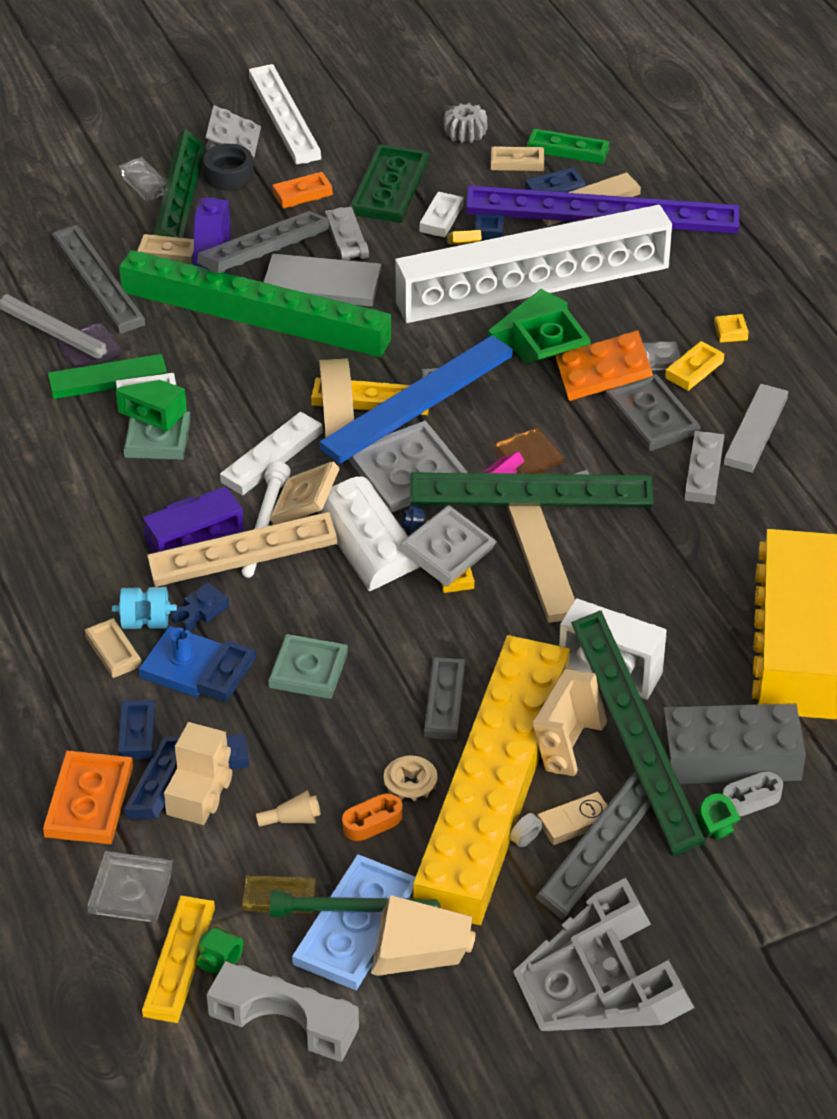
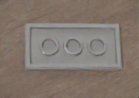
(330, 278)

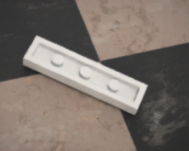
(278, 446)

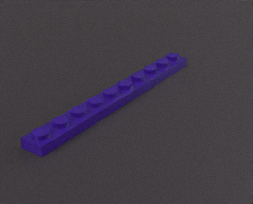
(580, 207)

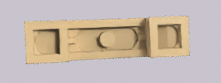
(336, 394)

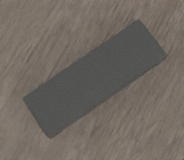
(444, 698)

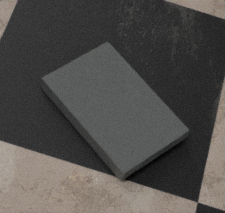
(652, 412)

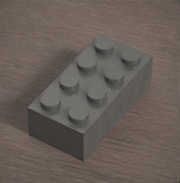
(733, 742)

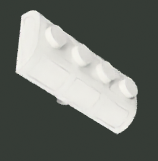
(367, 532)

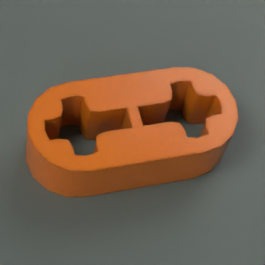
(372, 817)

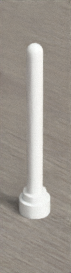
(275, 477)

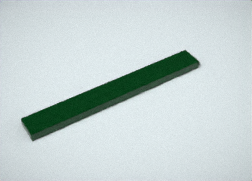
(530, 489)
(638, 733)

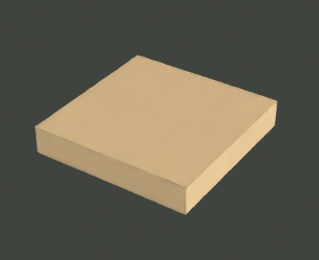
(304, 493)

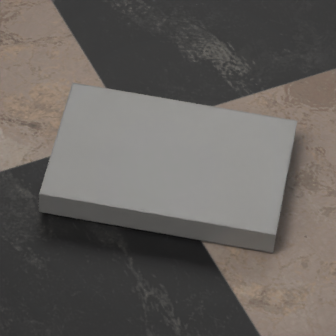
(447, 545)

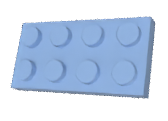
(344, 943)

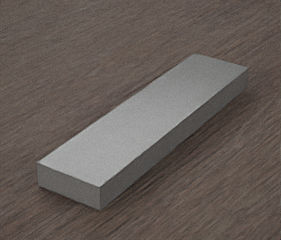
(756, 428)

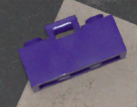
(194, 521)

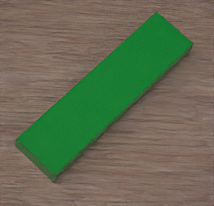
(103, 376)

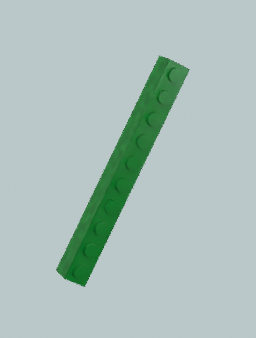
(256, 303)

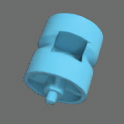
(144, 608)

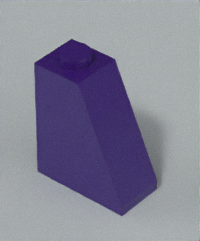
(211, 225)

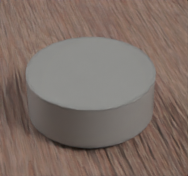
(526, 830)

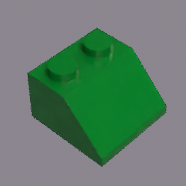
(547, 334)

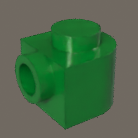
(717, 816)
(217, 948)

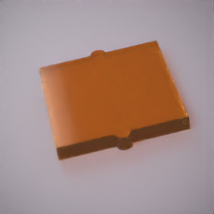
(534, 448)

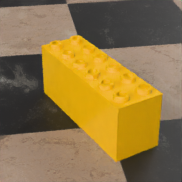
(797, 622)

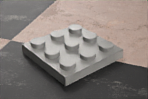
(398, 454)

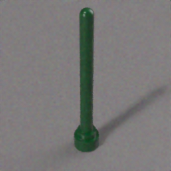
(284, 903)

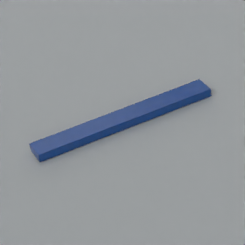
(415, 399)

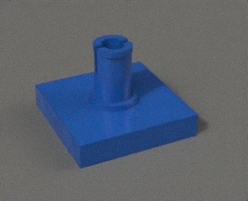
(179, 660)

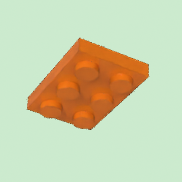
(604, 365)
(88, 797)

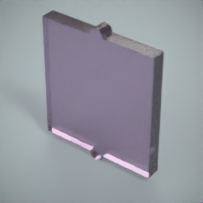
(81, 359)

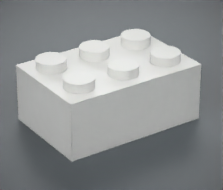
(639, 643)

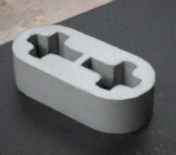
(753, 795)

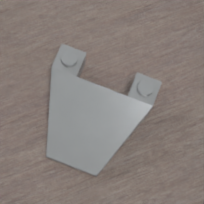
(587, 978)

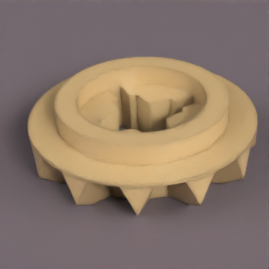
(410, 767)

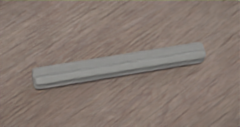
(53, 326)

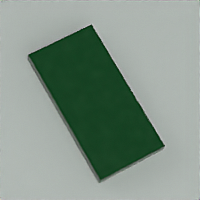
(389, 183)

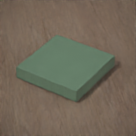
(155, 443)
(308, 666)

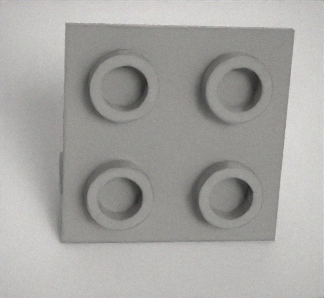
(231, 129)

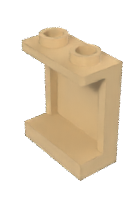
(567, 711)

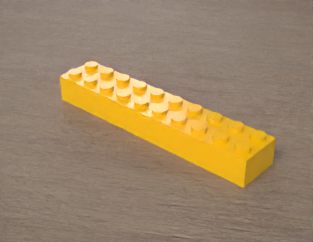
(490, 781)

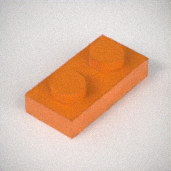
(302, 190)

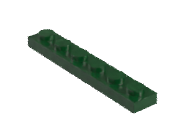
(179, 186)

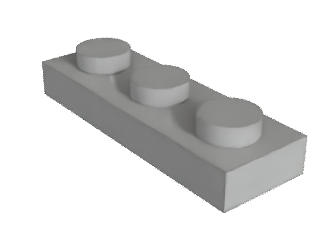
(704, 467)

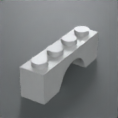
(245, 994)

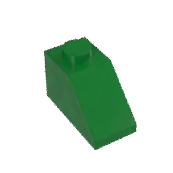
(152, 403)

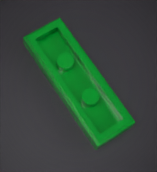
(570, 146)

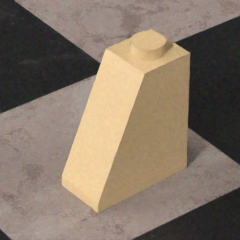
(420, 937)

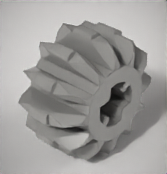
(465, 123)

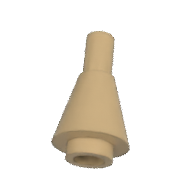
(296, 810)

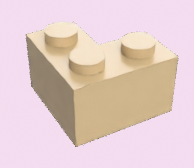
(200, 774)

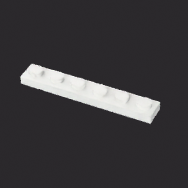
(284, 114)

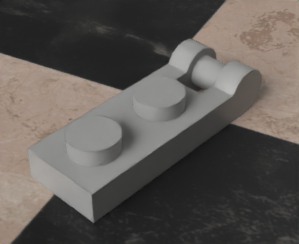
(346, 234)

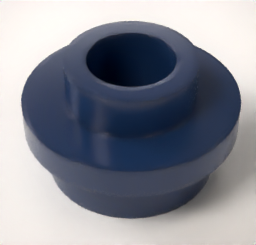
(413, 519)

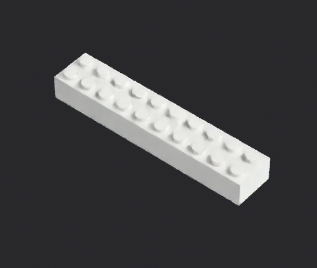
(532, 260)

